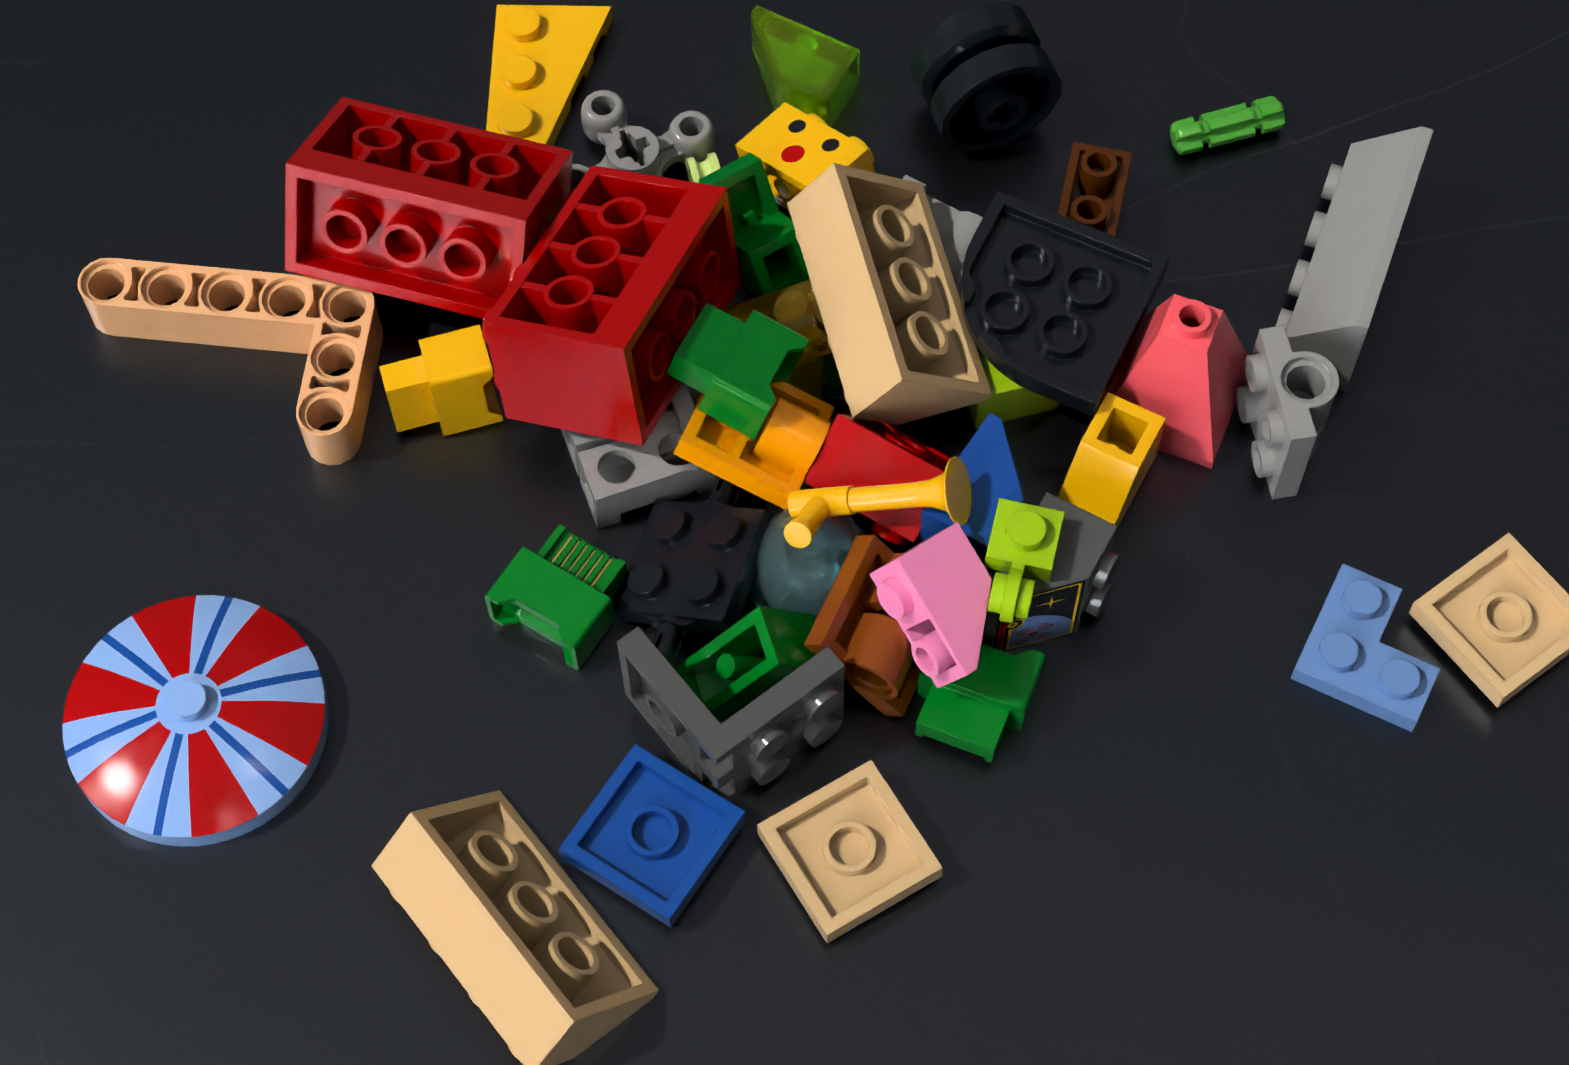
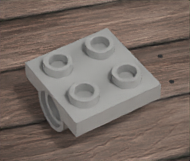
(1287, 406)

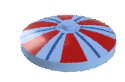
(196, 720)

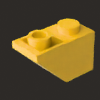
(1113, 458)

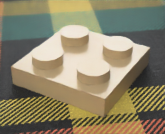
(1498, 619)
(849, 851)

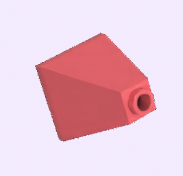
(1186, 370)

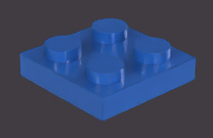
(652, 835)

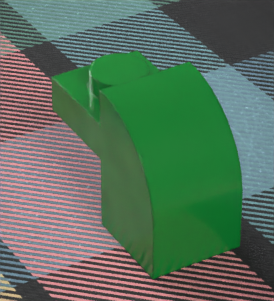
(763, 235)

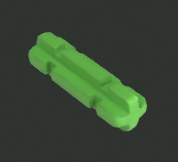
(1227, 125)

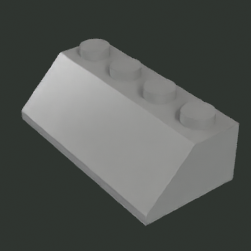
(1353, 247)

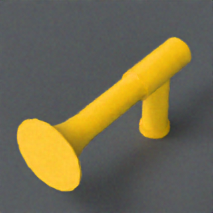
(811, 507)

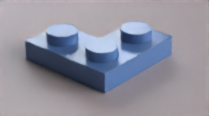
(1351, 663)

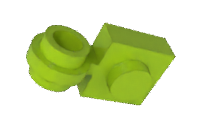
(1020, 544)

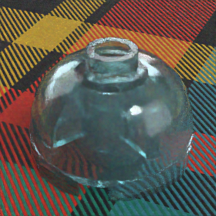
(801, 576)

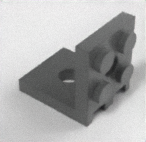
(752, 742)

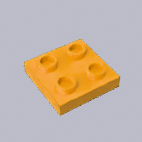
(778, 455)

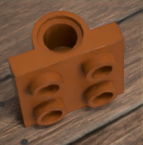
(864, 634)

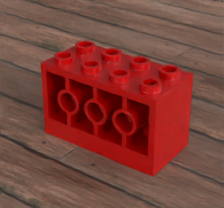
(418, 205)
(609, 301)

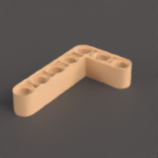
(254, 324)

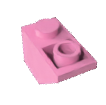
(939, 601)

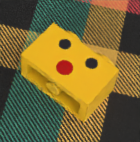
(799, 149)

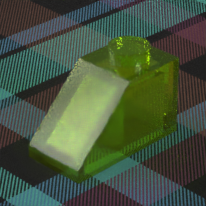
(803, 65)

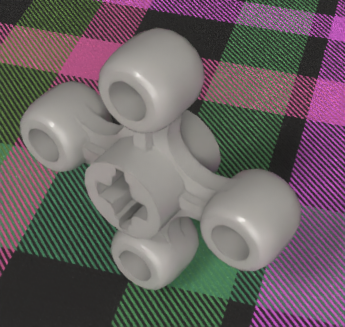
(635, 147)

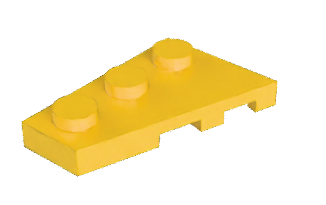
(538, 65)

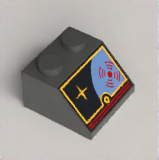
(1076, 586)

